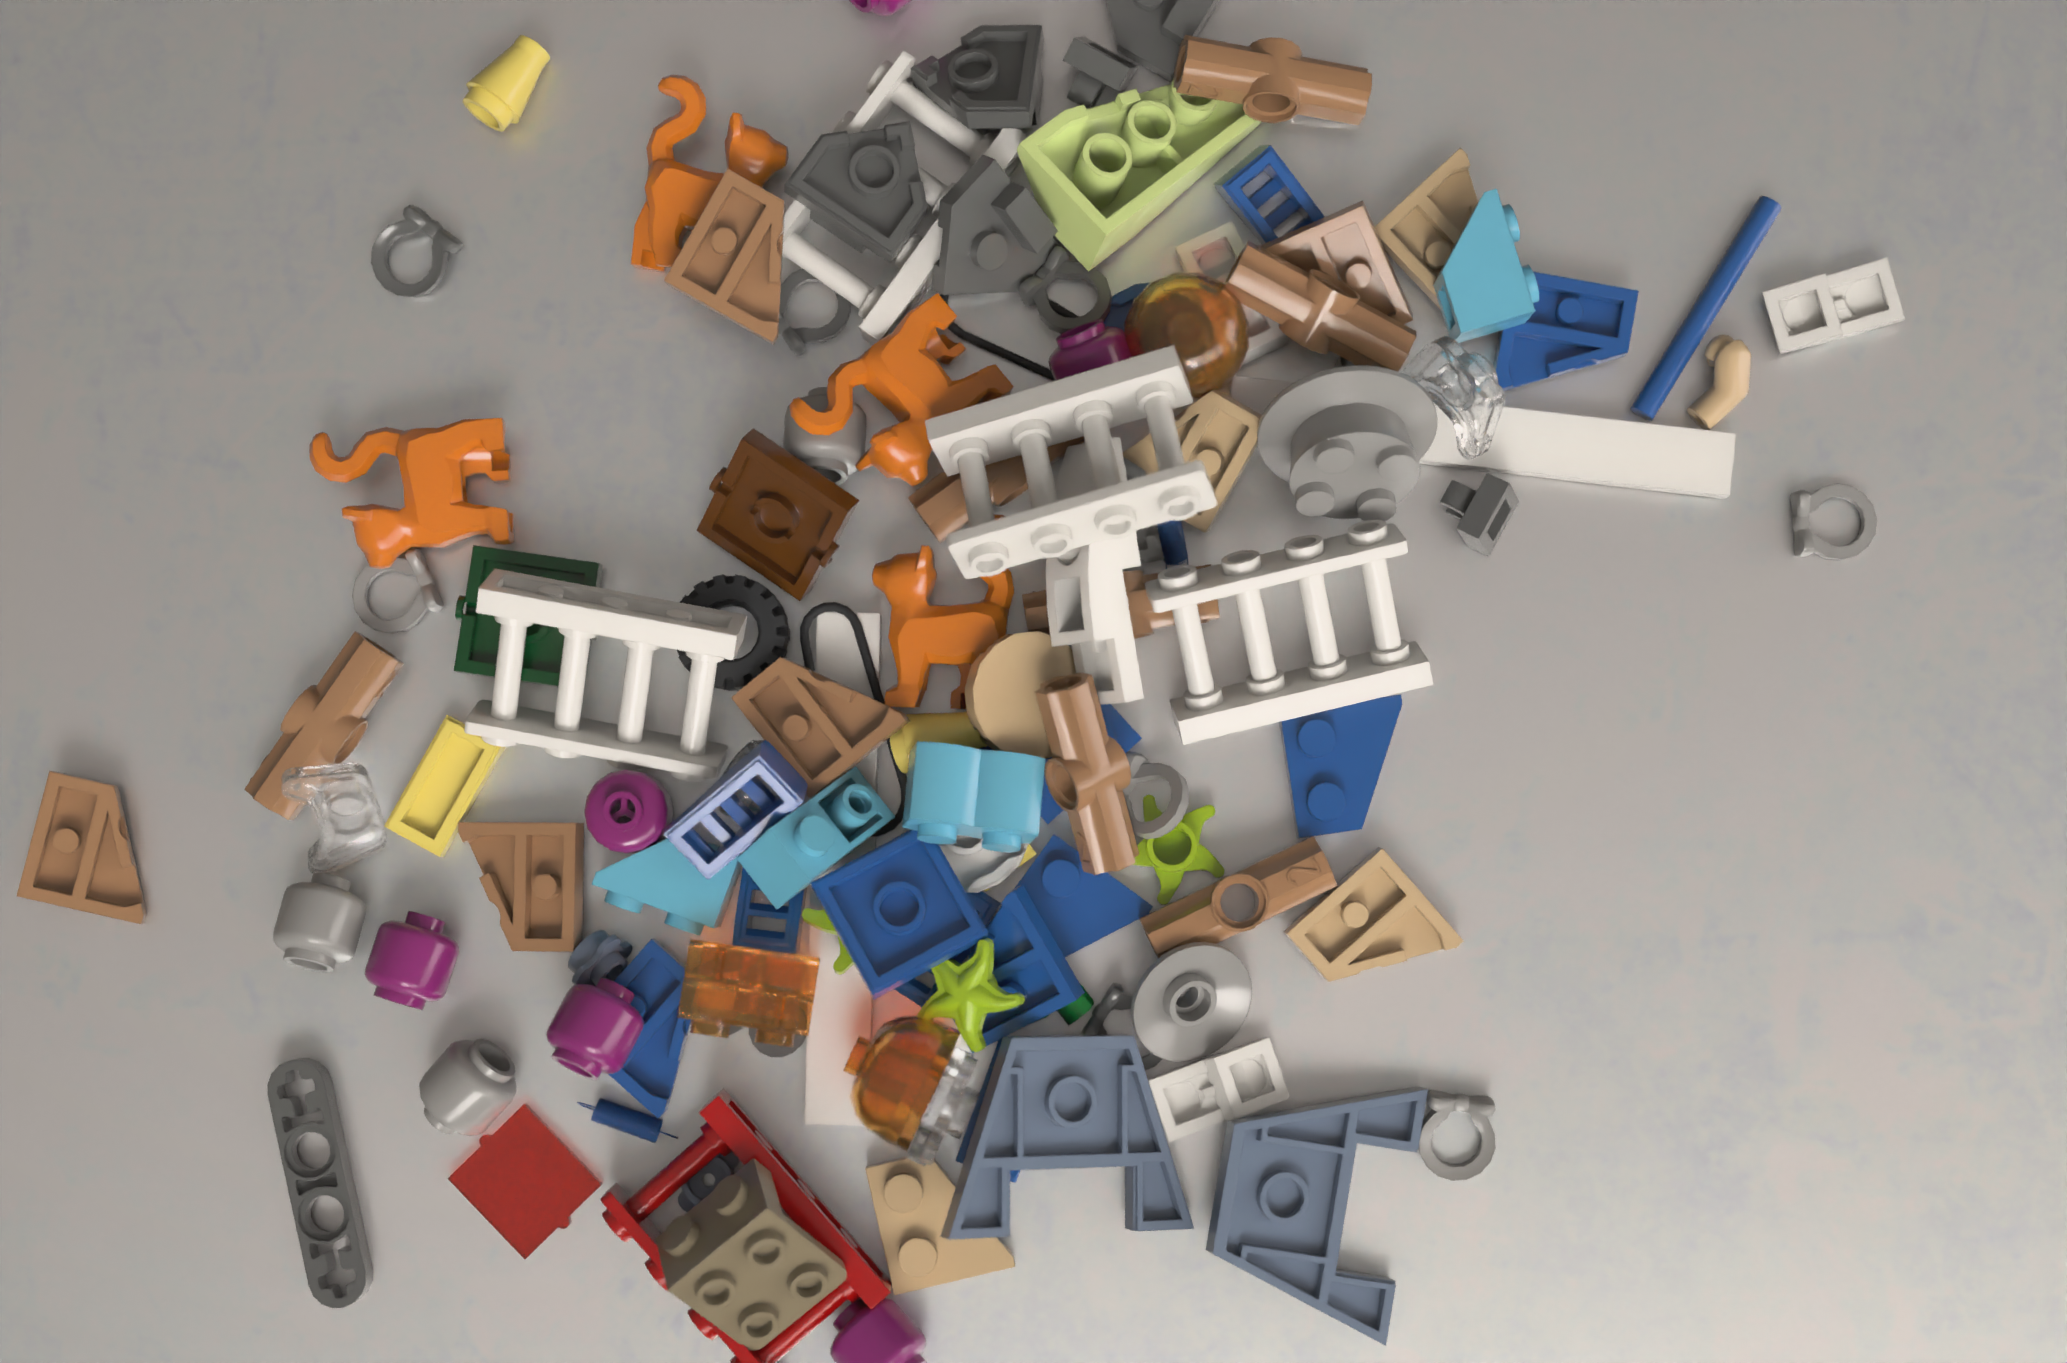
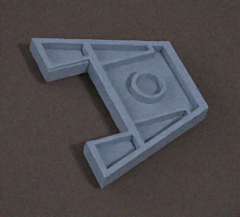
(1063, 1108)
(1288, 1193)

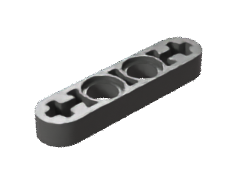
(308, 1184)

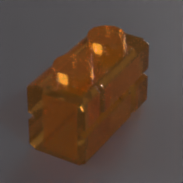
(748, 990)

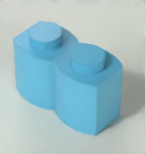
(973, 795)

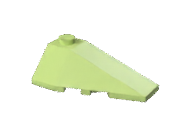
(1124, 162)

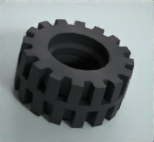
(771, 622)

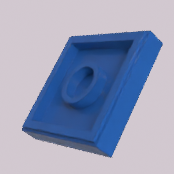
(899, 911)

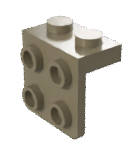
(746, 1260)

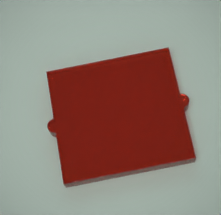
(525, 1181)

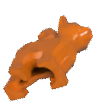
(680, 192)
(911, 384)
(434, 484)
(936, 633)

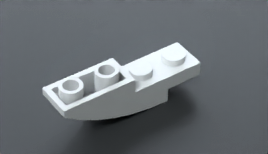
(1089, 594)

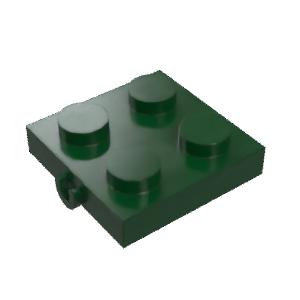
(481, 632)

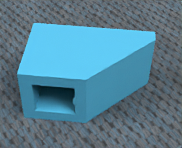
(1482, 279)
(815, 837)
(670, 883)

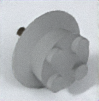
(1348, 440)

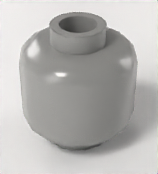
(828, 454)
(319, 923)
(468, 1087)

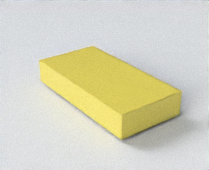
(443, 787)

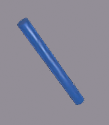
(1706, 308)

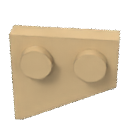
(1429, 222)
(1219, 435)
(1370, 922)
(910, 1215)

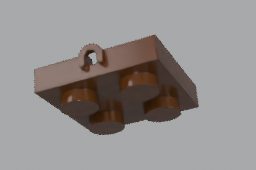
(776, 514)

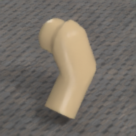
(1730, 384)

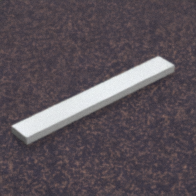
(1572, 447)
(842, 1001)

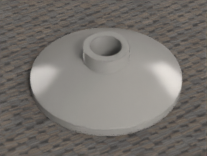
(1205, 1015)

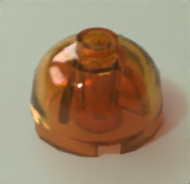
(1199, 320)
(898, 1075)

